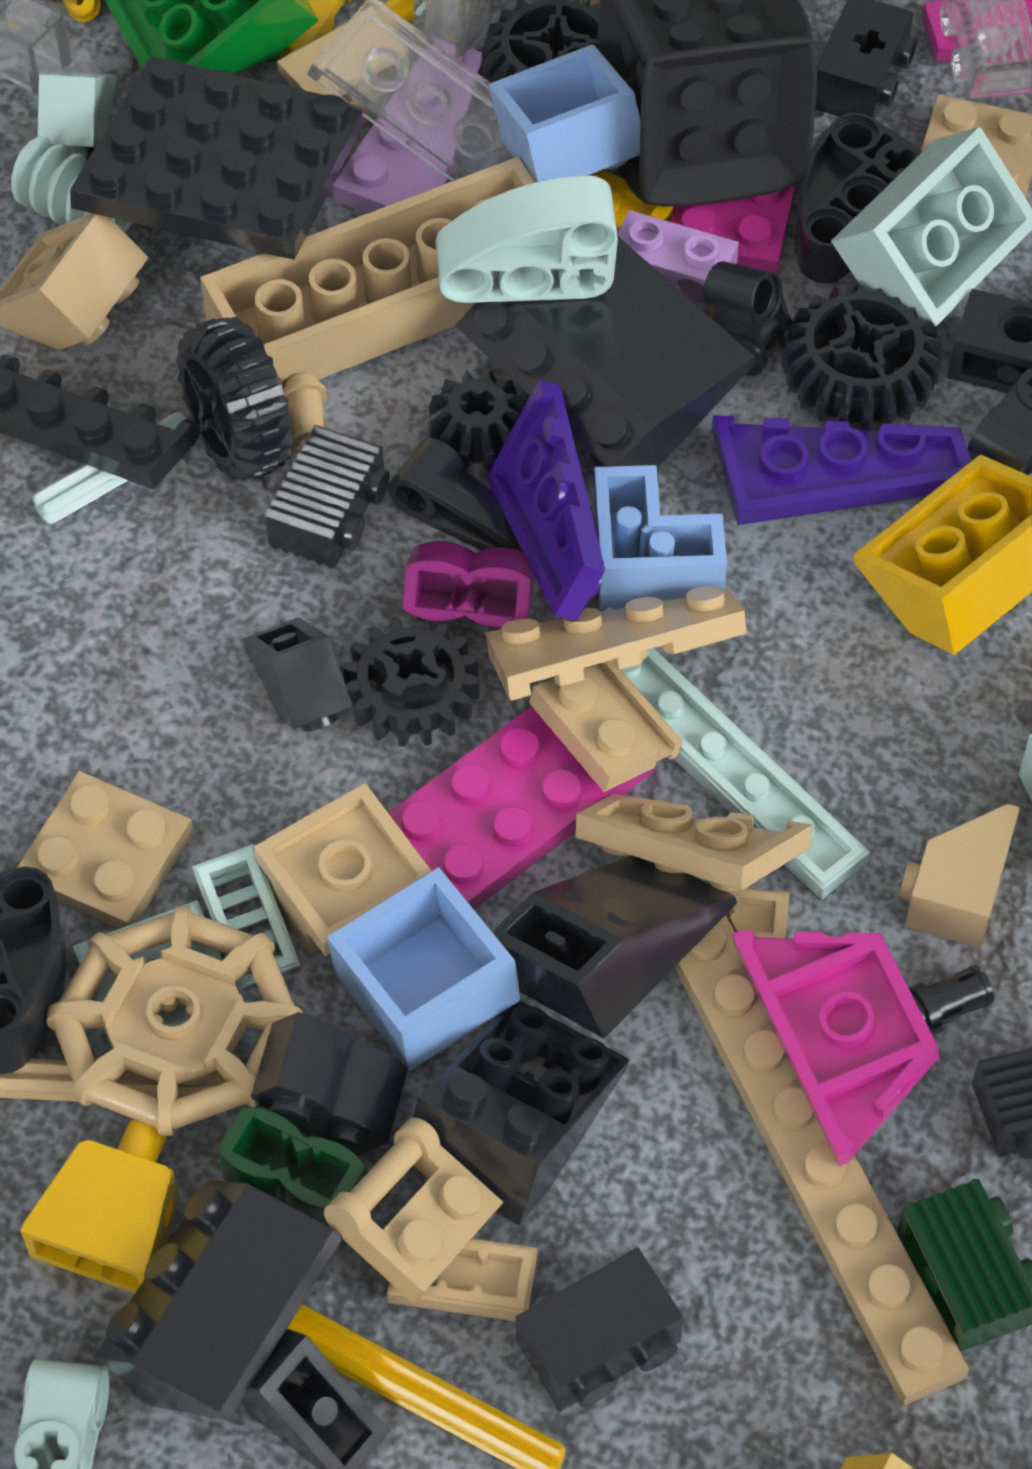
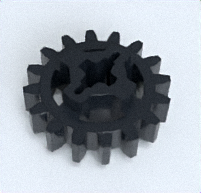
(412, 683)

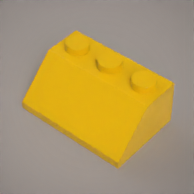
(957, 555)

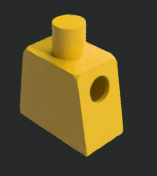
(106, 1210)

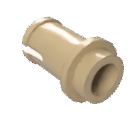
(305, 406)

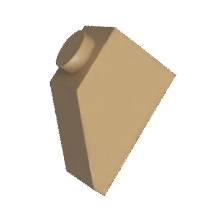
(959, 878)

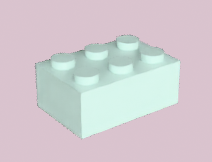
(938, 226)

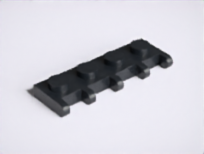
(88, 428)

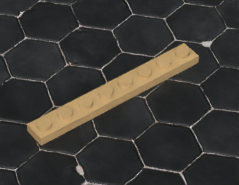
(833, 1198)

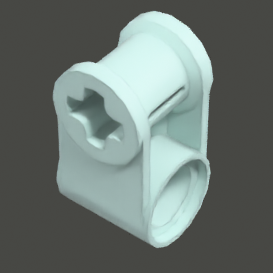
(61, 1415)

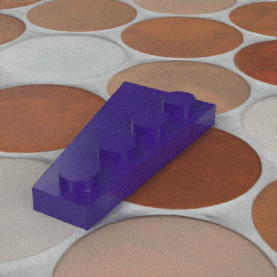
(812, 470)
(547, 502)

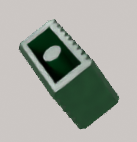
(969, 1263)

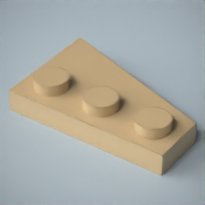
(716, 848)

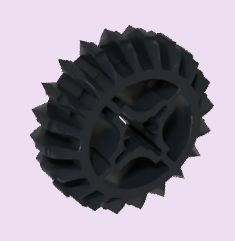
(537, 35)
(856, 370)
(235, 398)

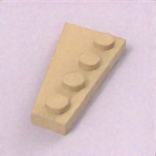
(618, 637)

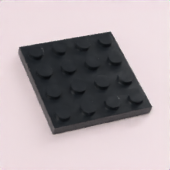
(219, 157)

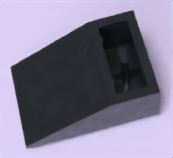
(608, 938)
(520, 1103)

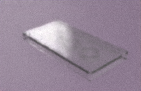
(413, 91)

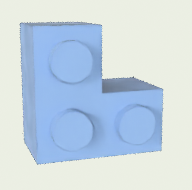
(650, 551)

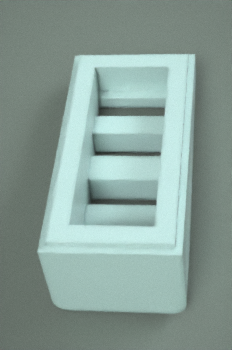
(233, 867)

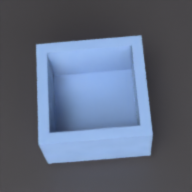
(568, 116)
(424, 968)

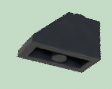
(299, 674)
(313, 1406)

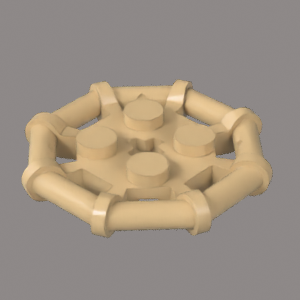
(163, 1052)

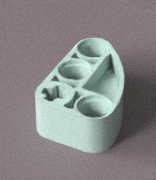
(532, 244)

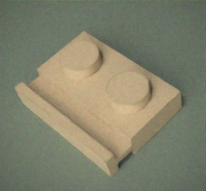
(606, 724)

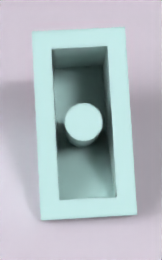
(75, 108)

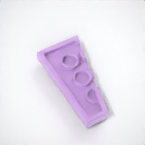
(387, 171)

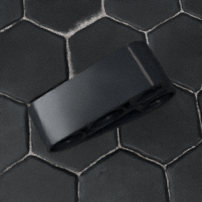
(843, 176)
(30, 962)

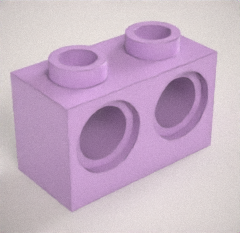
(677, 251)

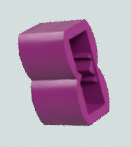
(453, 582)

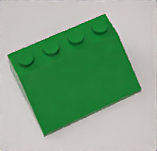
(212, 32)

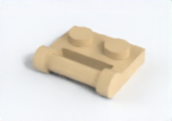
(429, 1227)

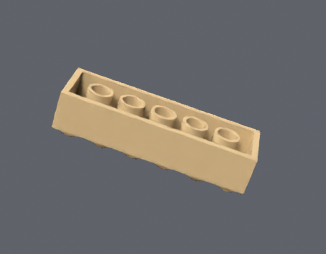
(356, 283)

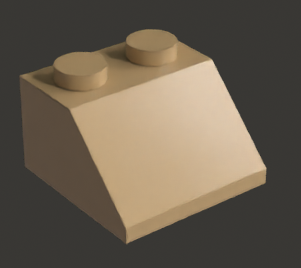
(71, 282)

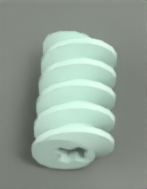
(44, 180)

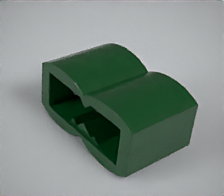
(284, 1164)

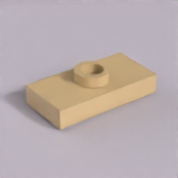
(481, 1281)

